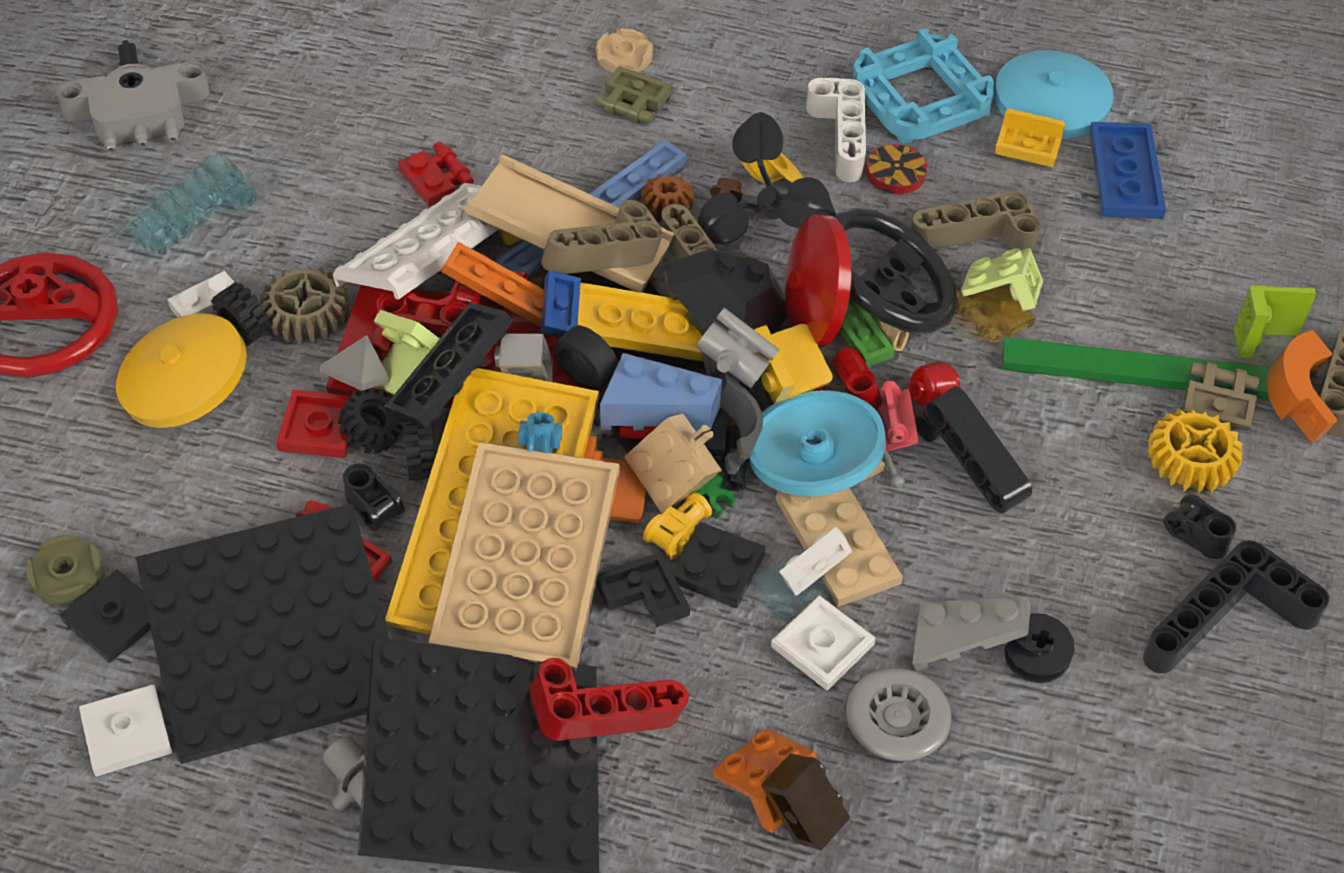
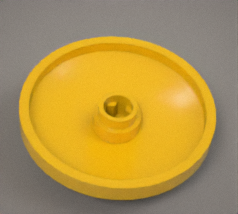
(181, 370)

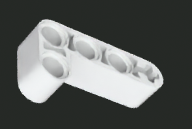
(846, 104)

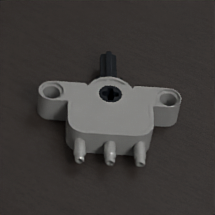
(134, 99)

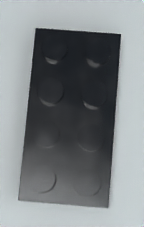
(449, 364)

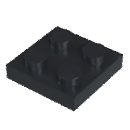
(718, 564)

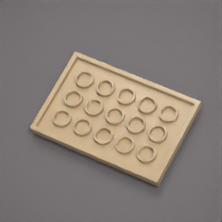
(526, 554)

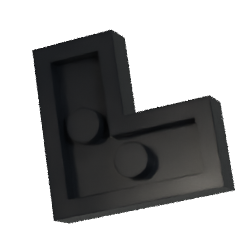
(645, 580)

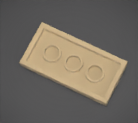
(867, 567)

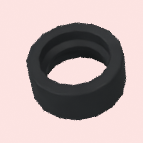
(585, 358)

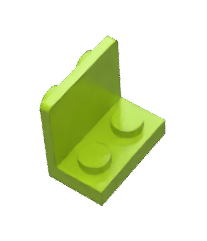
(1270, 312)

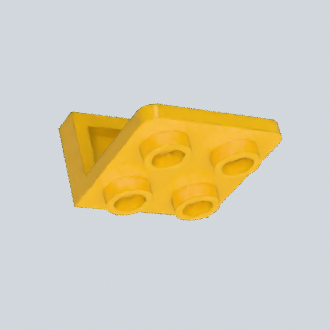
(796, 366)

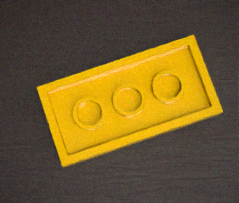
(639, 321)

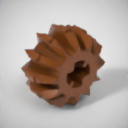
(666, 191)

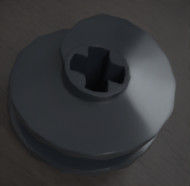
(1043, 653)

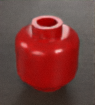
(931, 381)

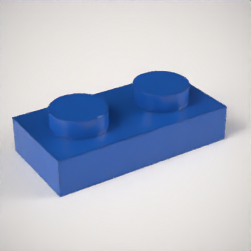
(560, 303)

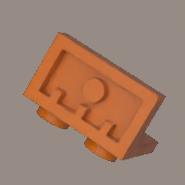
(629, 493)
(753, 764)

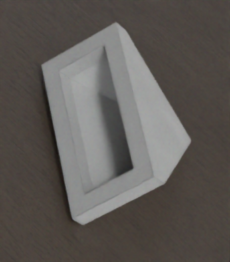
(357, 366)

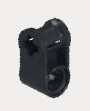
(373, 500)
(1202, 527)

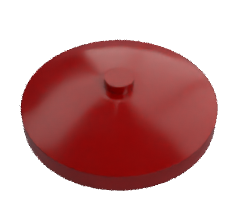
(818, 278)

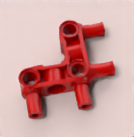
(432, 314)

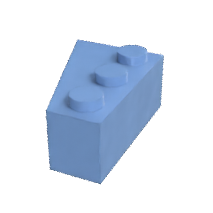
(650, 392)

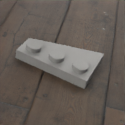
(961, 625)

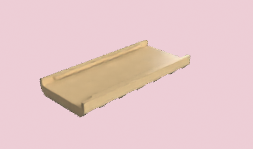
(536, 204)

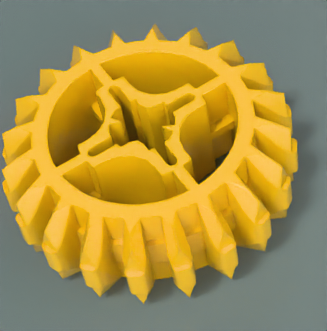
(1194, 455)

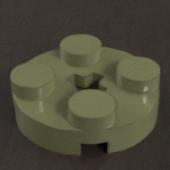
(65, 587)

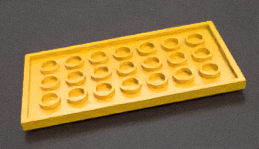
(484, 412)

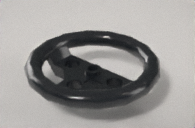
(887, 287)

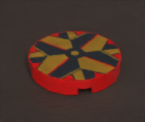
(896, 168)

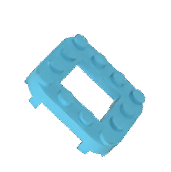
(908, 120)

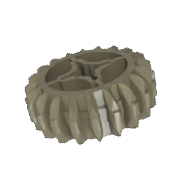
(304, 305)

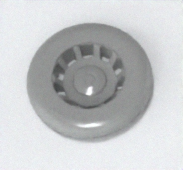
(895, 726)

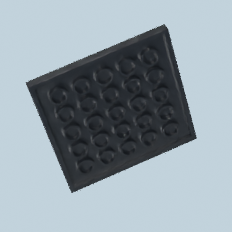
(263, 630)
(466, 771)

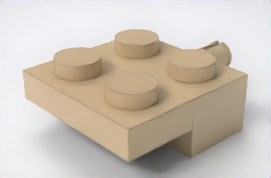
(673, 461)

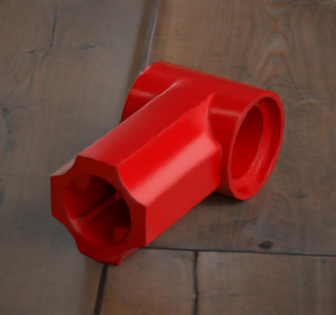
(857, 377)

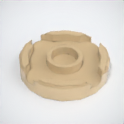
(624, 49)

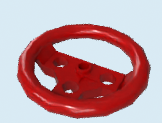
(40, 298)

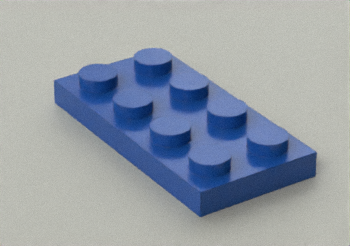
(1127, 170)

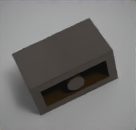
(806, 801)

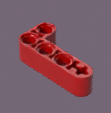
(655, 704)

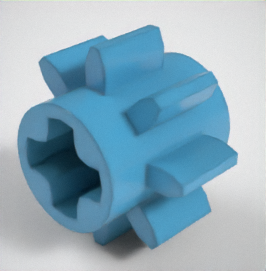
(540, 433)

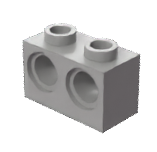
(525, 356)

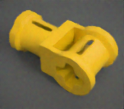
(675, 527)

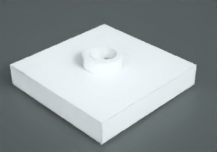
(823, 642)
(125, 730)

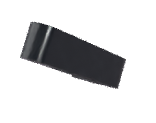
(975, 447)

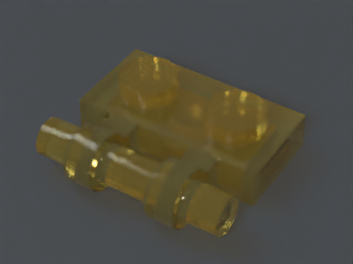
(1001, 313)

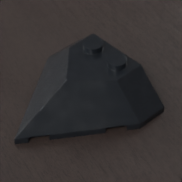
(721, 280)

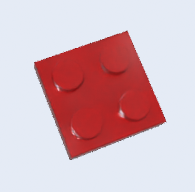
(313, 425)

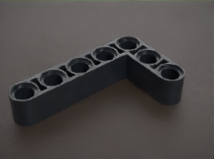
(1244, 570)

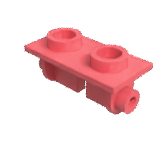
(898, 417)

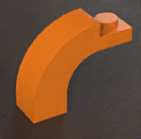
(1291, 386)

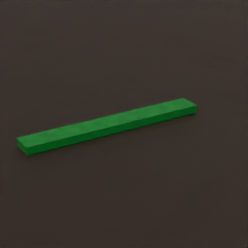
(1115, 365)

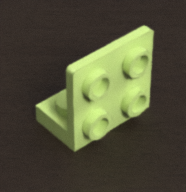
(1012, 267)
(409, 348)

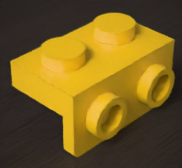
(1030, 137)

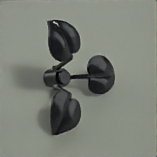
(757, 141)

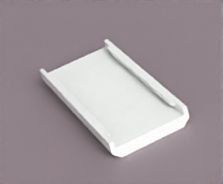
(418, 246)

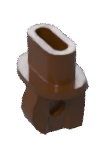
(727, 185)

